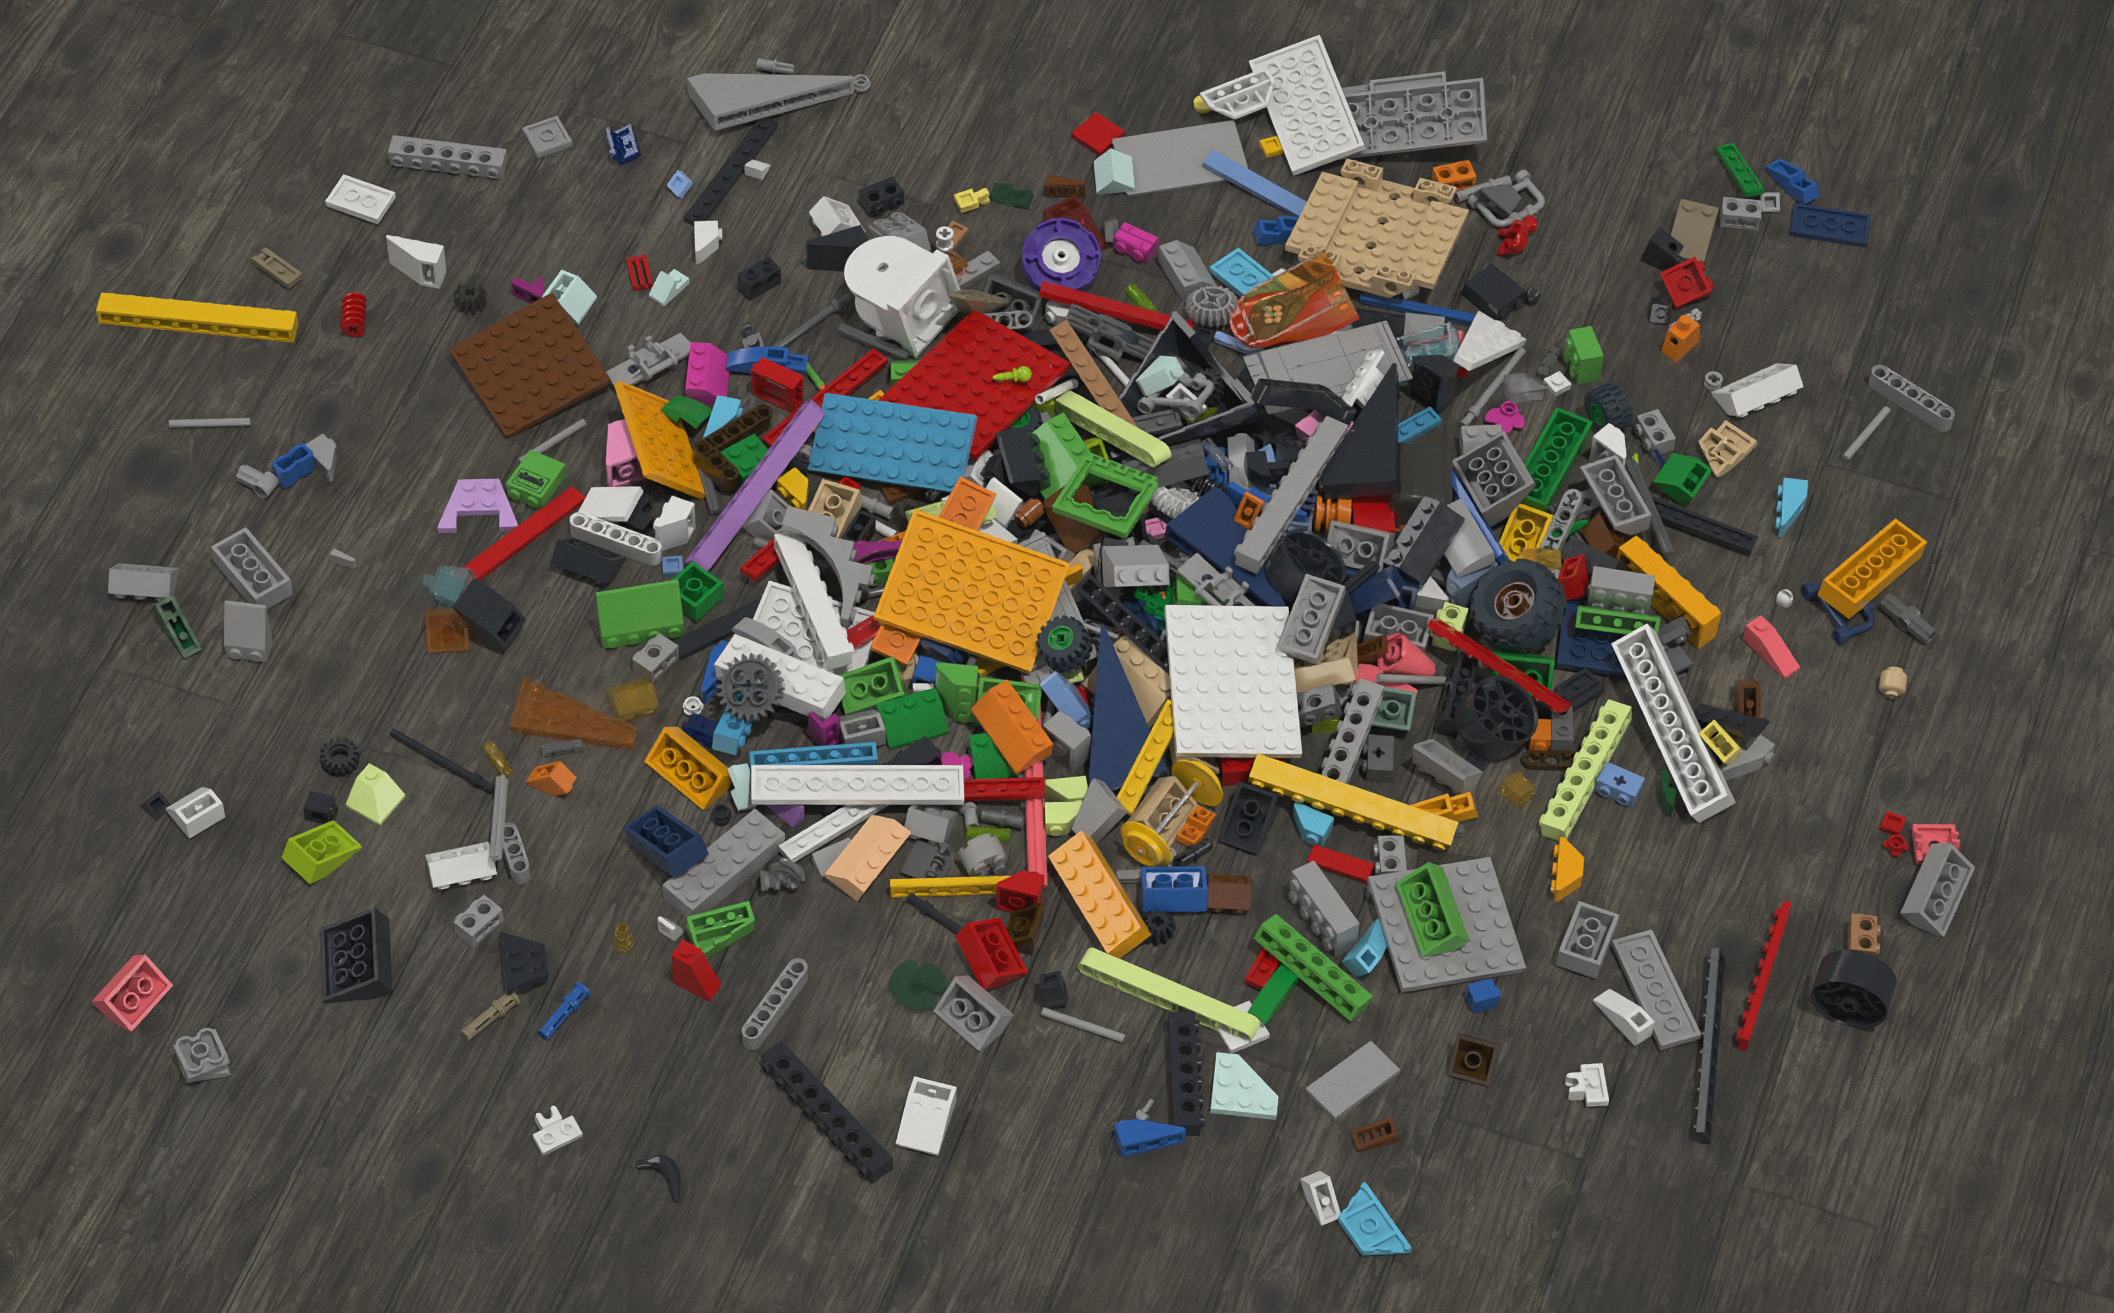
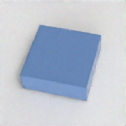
(672, 566)

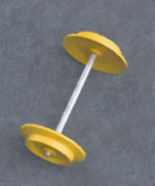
(1145, 843)

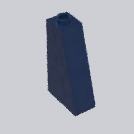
(1377, 589)

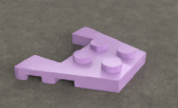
(477, 498)

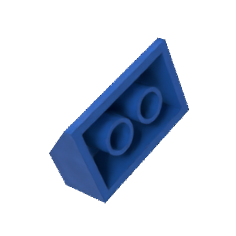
(1174, 889)

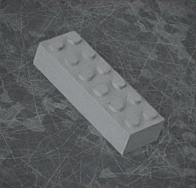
(727, 866)

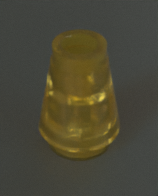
(623, 938)

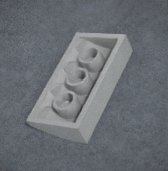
(1469, 548)
(1312, 618)

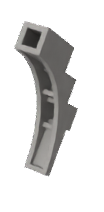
(821, 533)

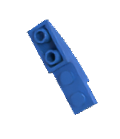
(744, 359)

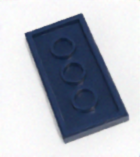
(1830, 225)

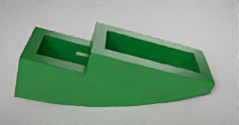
(1274, 994)

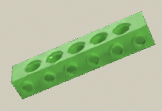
(1313, 967)

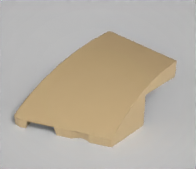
(1725, 447)

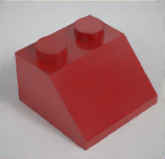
(1019, 891)

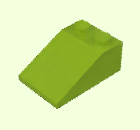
(320, 851)

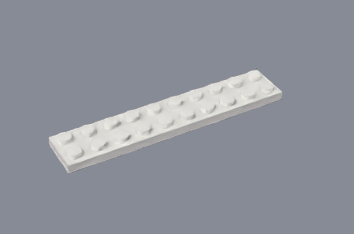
(857, 784)

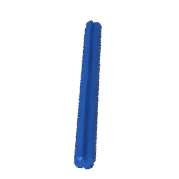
(1416, 308)

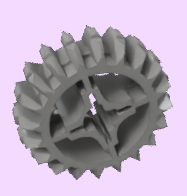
(1211, 305)

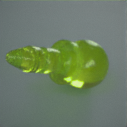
(1207, 413)

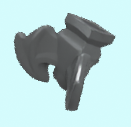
(782, 873)

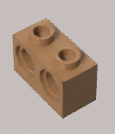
(1861, 938)

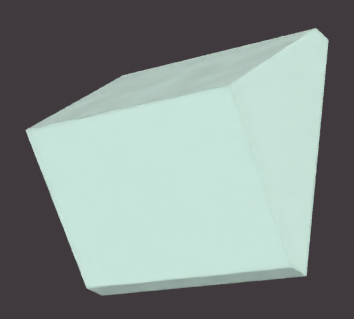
(1114, 173)

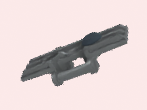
(1123, 336)

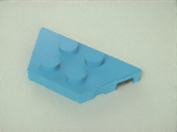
(1371, 1226)

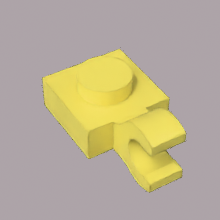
(969, 200)

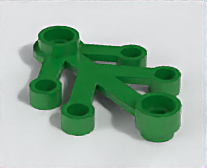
(1156, 602)

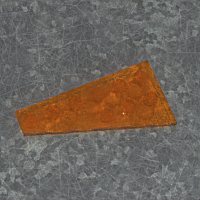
(561, 716)

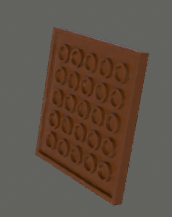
(529, 365)

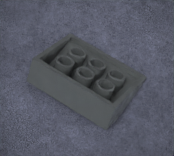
(1185, 463)
(1495, 477)

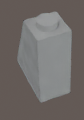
(1098, 811)

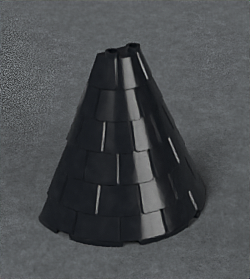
(1182, 342)

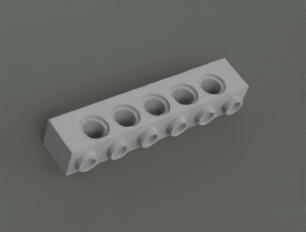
(447, 157)
(1364, 691)

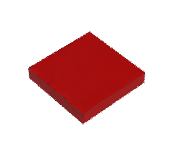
(1097, 134)

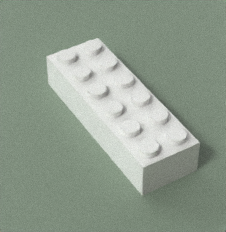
(805, 685)

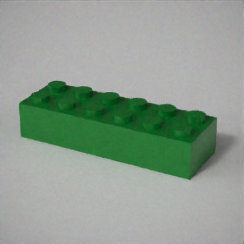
(1555, 456)

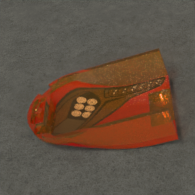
(1294, 306)

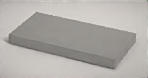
(1352, 1080)

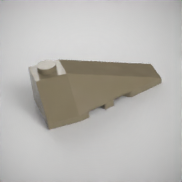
(976, 301)

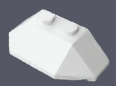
(1241, 95)

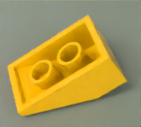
(1524, 529)

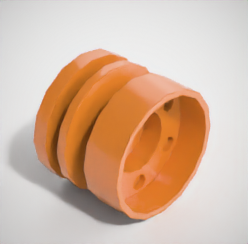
(1330, 510)

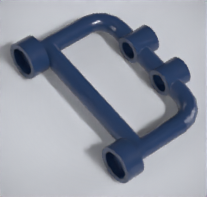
(1841, 633)

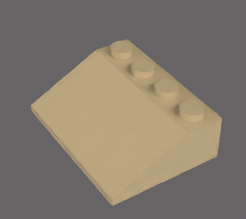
(1336, 666)
(1145, 676)

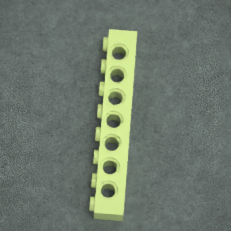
(1586, 767)

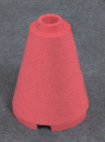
(1405, 658)

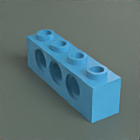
(731, 731)

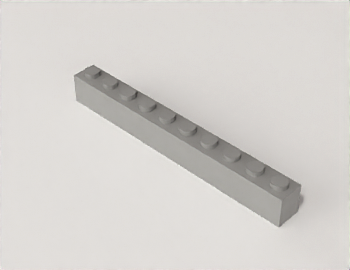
(1290, 496)

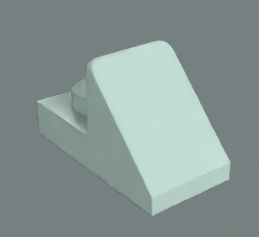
(668, 286)

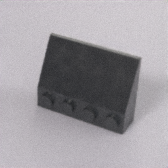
(356, 957)

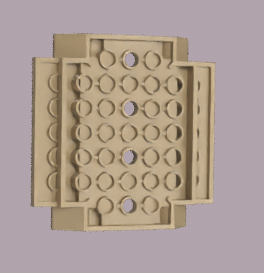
(1406, 250)

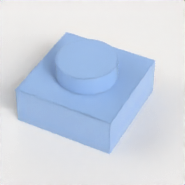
(679, 184)

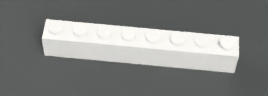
(814, 601)

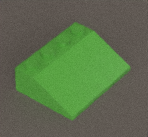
(1062, 453)
(639, 613)

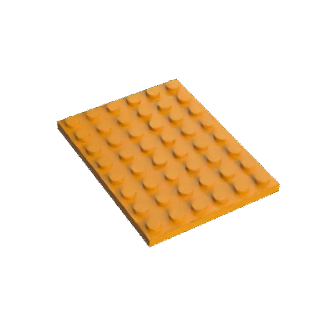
(971, 591)

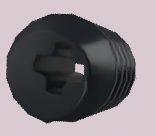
(1205, 484)

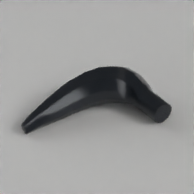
(668, 1168)

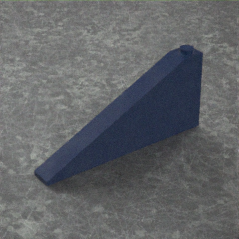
(1211, 532)
(1117, 723)

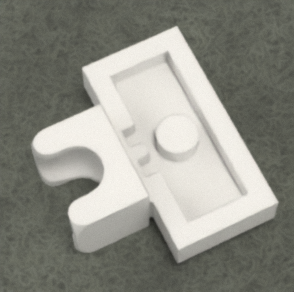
(1589, 1084)
(555, 1132)

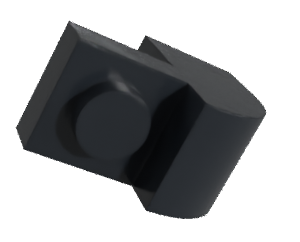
(1261, 472)
(639, 519)

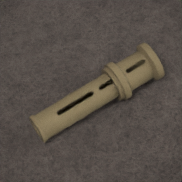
(497, 1009)

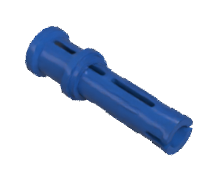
(569, 1004)

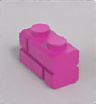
(1135, 242)

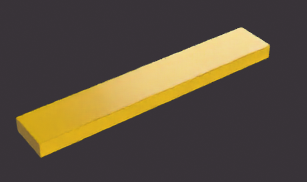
(1147, 760)
(945, 886)

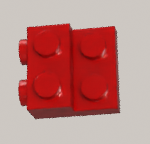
(1687, 282)

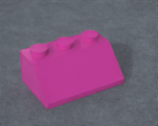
(706, 373)

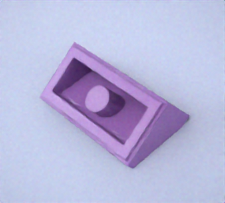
(791, 813)

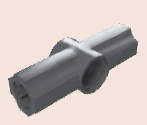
(1908, 618)

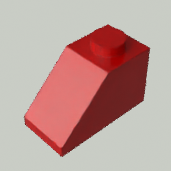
(1574, 577)

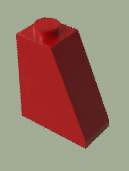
(693, 971)

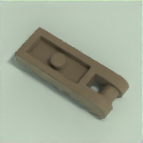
(276, 268)

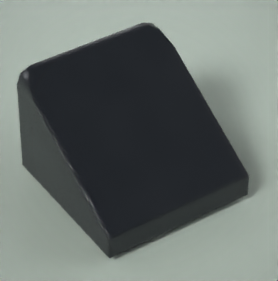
(155, 805)

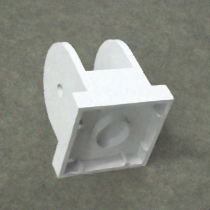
(907, 296)

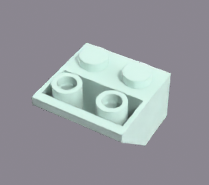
(572, 295)

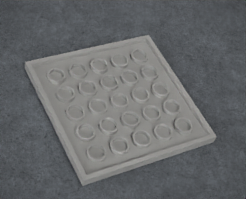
(1492, 942)

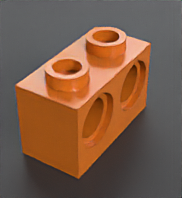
(1455, 174)

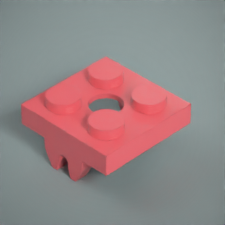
(1926, 833)

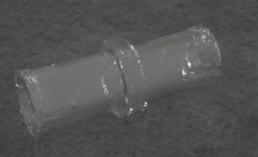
(1217, 455)

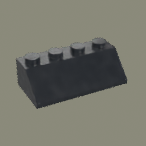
(1424, 540)

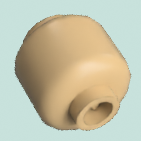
(1893, 682)

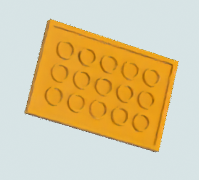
(659, 441)

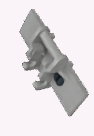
(650, 359)
(1207, 579)

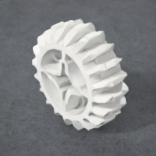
(1174, 498)

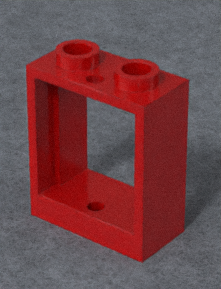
(786, 399)

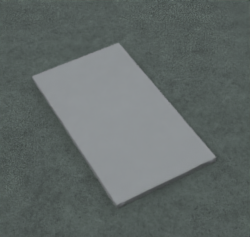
(1176, 156)

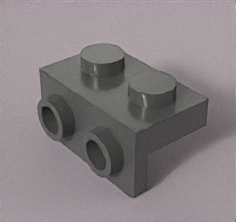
(1674, 632)

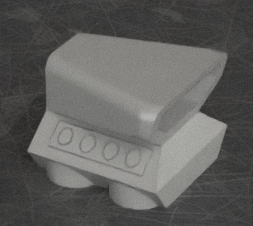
(202, 1056)

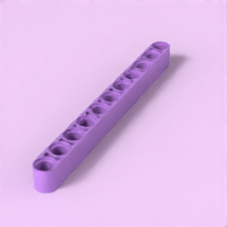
(756, 485)

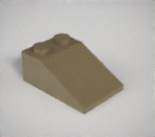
(1694, 228)

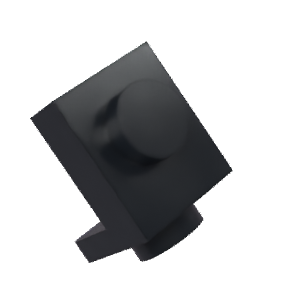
(1661, 309)

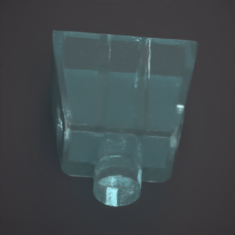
(448, 583)

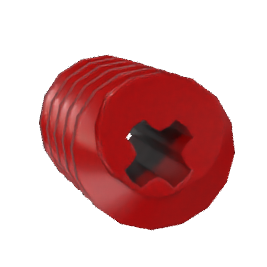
(353, 314)

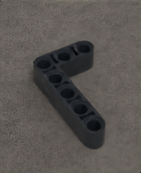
(1303, 396)

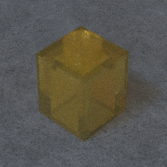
(1517, 789)

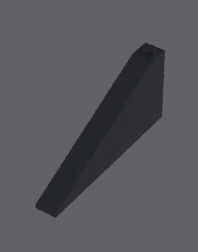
(1369, 452)

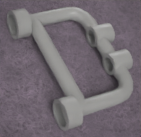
(1523, 181)
(1192, 407)

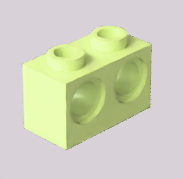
(1454, 616)

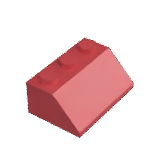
(132, 992)

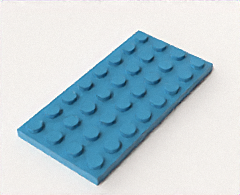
(892, 443)

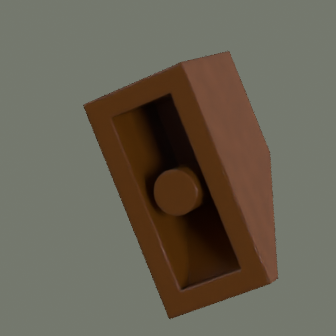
(1747, 696)

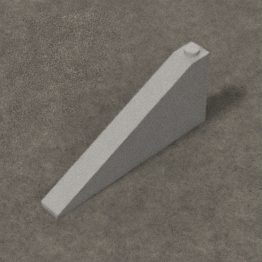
(742, 98)

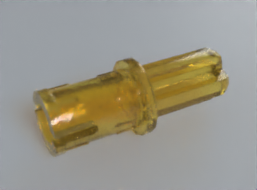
(497, 758)

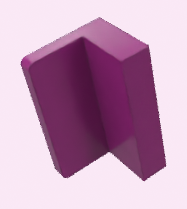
(824, 732)

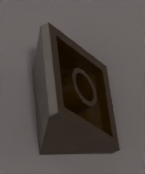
(1025, 927)
(1473, 1059)

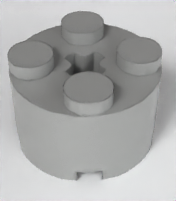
(983, 856)

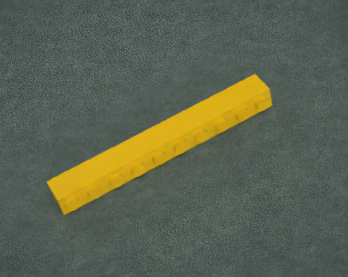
(197, 317)
(1352, 802)

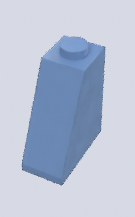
(1068, 699)

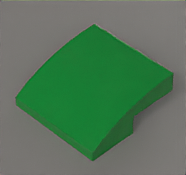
(689, 409)

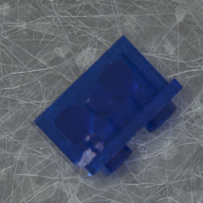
(623, 144)

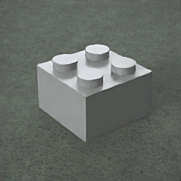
(1069, 741)

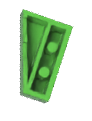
(720, 927)

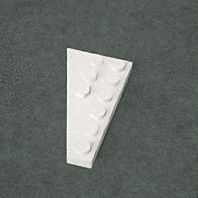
(1486, 341)

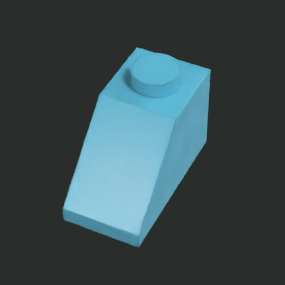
(1312, 824)

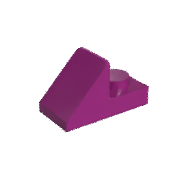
(527, 292)

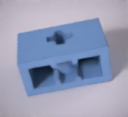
(1619, 784)

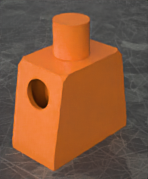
(1686, 333)

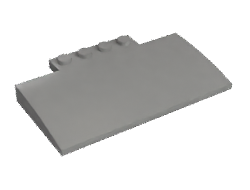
(1418, 114)

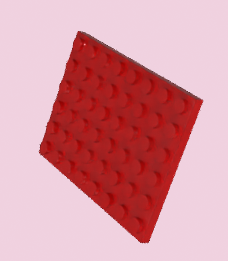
(961, 372)

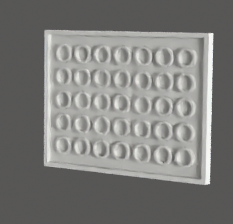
(1231, 682)

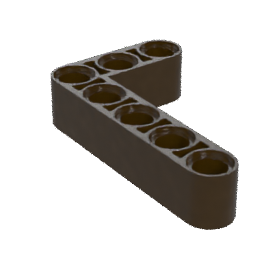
(708, 450)

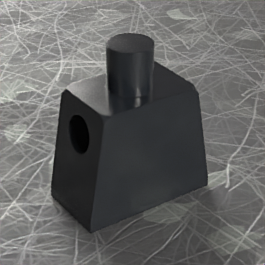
(1663, 251)

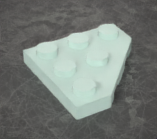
(1240, 1090)

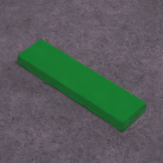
(1740, 170)

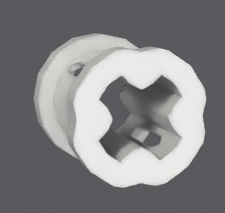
(944, 237)

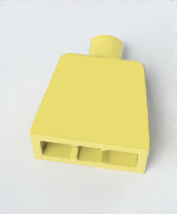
(1722, 743)

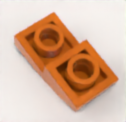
(1196, 826)

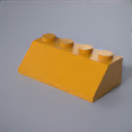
(689, 767)

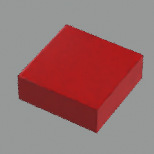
(1892, 823)

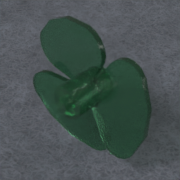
(912, 986)

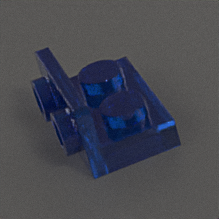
(700, 729)

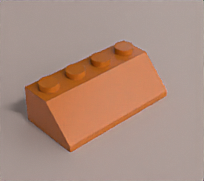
(1012, 727)

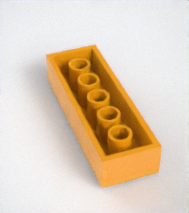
(1872, 568)
(1672, 594)
(1099, 895)

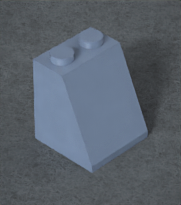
(1461, 588)

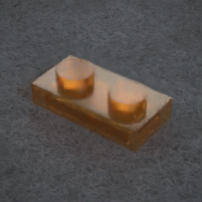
(957, 261)

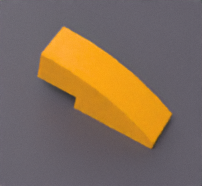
(1455, 808)

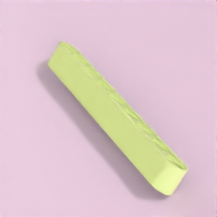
(1112, 429)
(1166, 993)

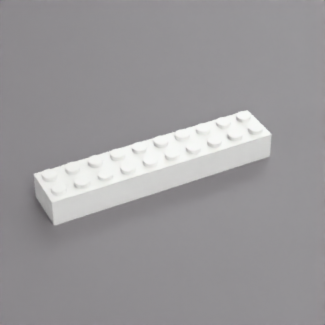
(1673, 723)

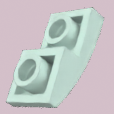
(741, 779)

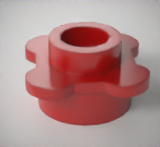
(1896, 840)

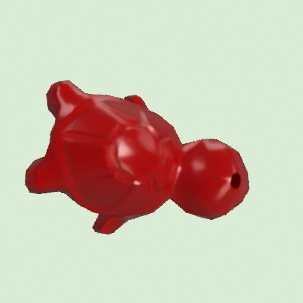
(1517, 236)

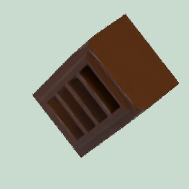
(1064, 187)
(1364, 648)
(1374, 1128)

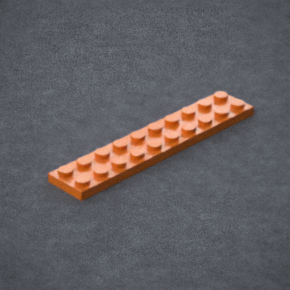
(965, 506)

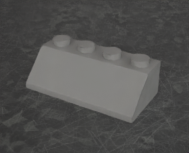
(1617, 495)
(1937, 889)

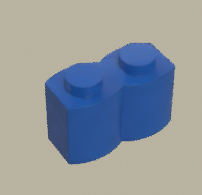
(293, 465)

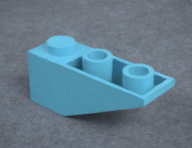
(1792, 502)
(1367, 951)

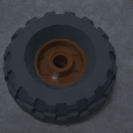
(1518, 606)

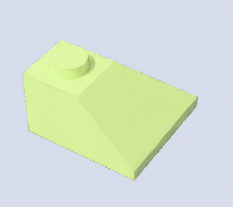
(374, 795)

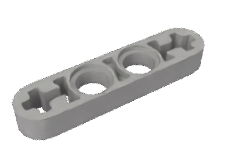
(1558, 524)

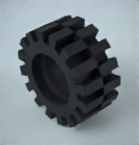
(1219, 387)
(335, 747)

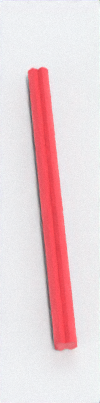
(1036, 824)

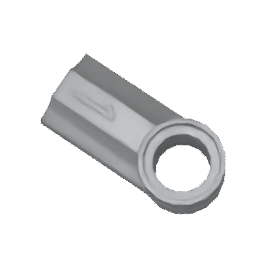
(262, 483)

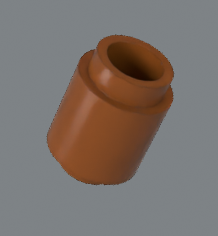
(1029, 512)

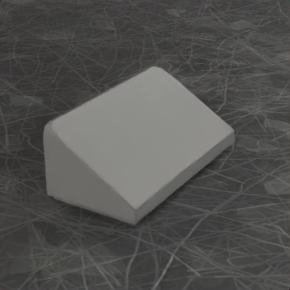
(826, 857)

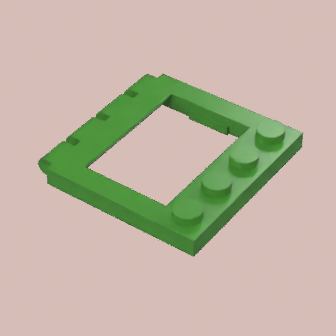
(1103, 519)

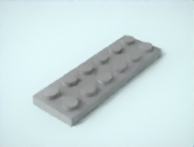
(1656, 989)

